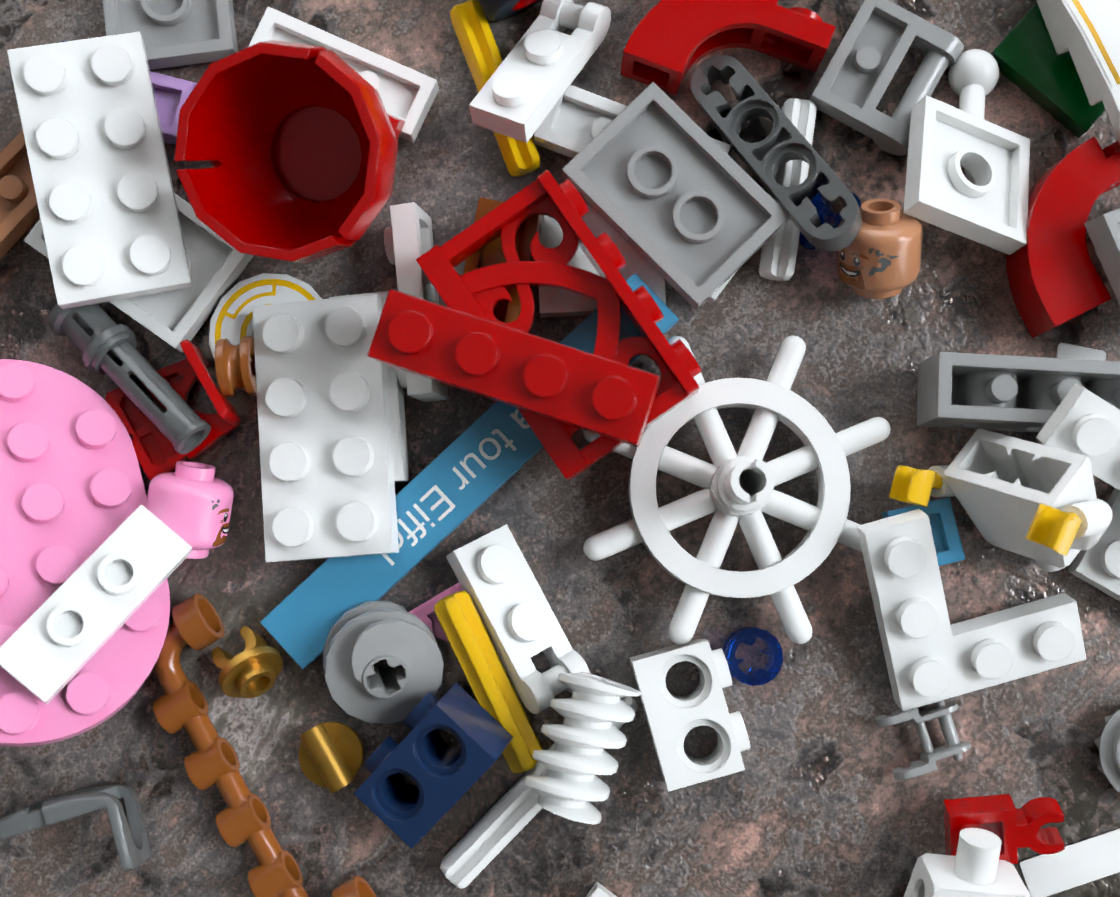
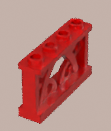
(485, 287)

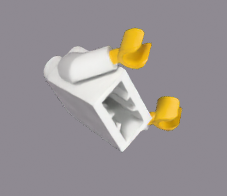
(1017, 496)

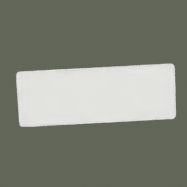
(1073, 866)

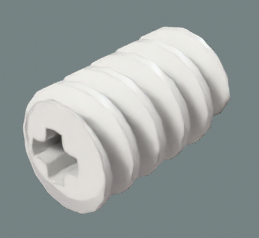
(581, 745)

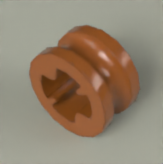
(235, 366)

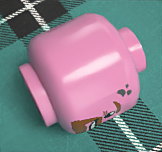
(193, 505)

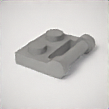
(868, 63)

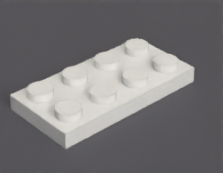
(99, 169)
(324, 430)

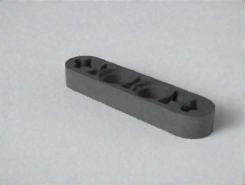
(777, 148)

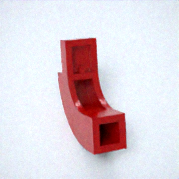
(1053, 272)

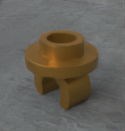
(250, 671)

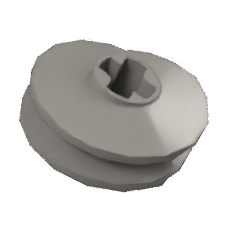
(374, 634)

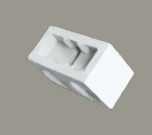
(674, 716)

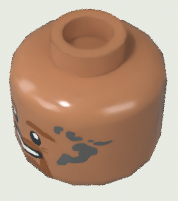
(883, 253)

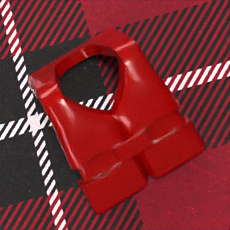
(151, 446)

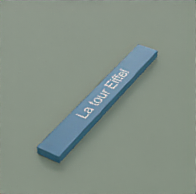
(427, 510)

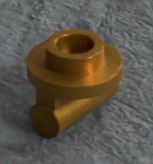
(331, 754)

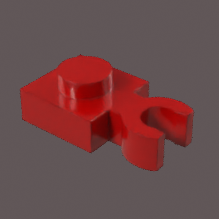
(1013, 826)

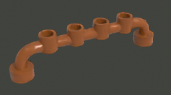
(217, 762)

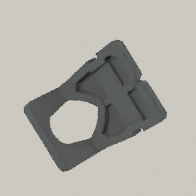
(131, 846)

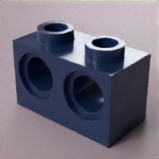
(436, 767)

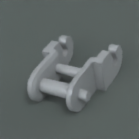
(927, 763)

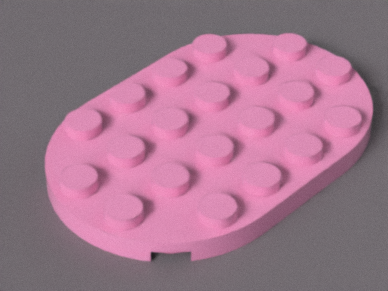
(62, 494)

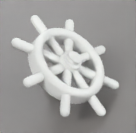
(739, 491)

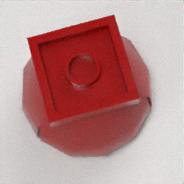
(294, 151)

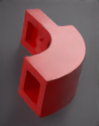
(685, 31)

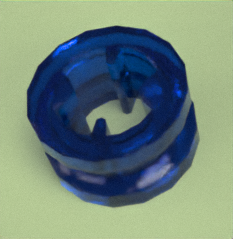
(755, 675)

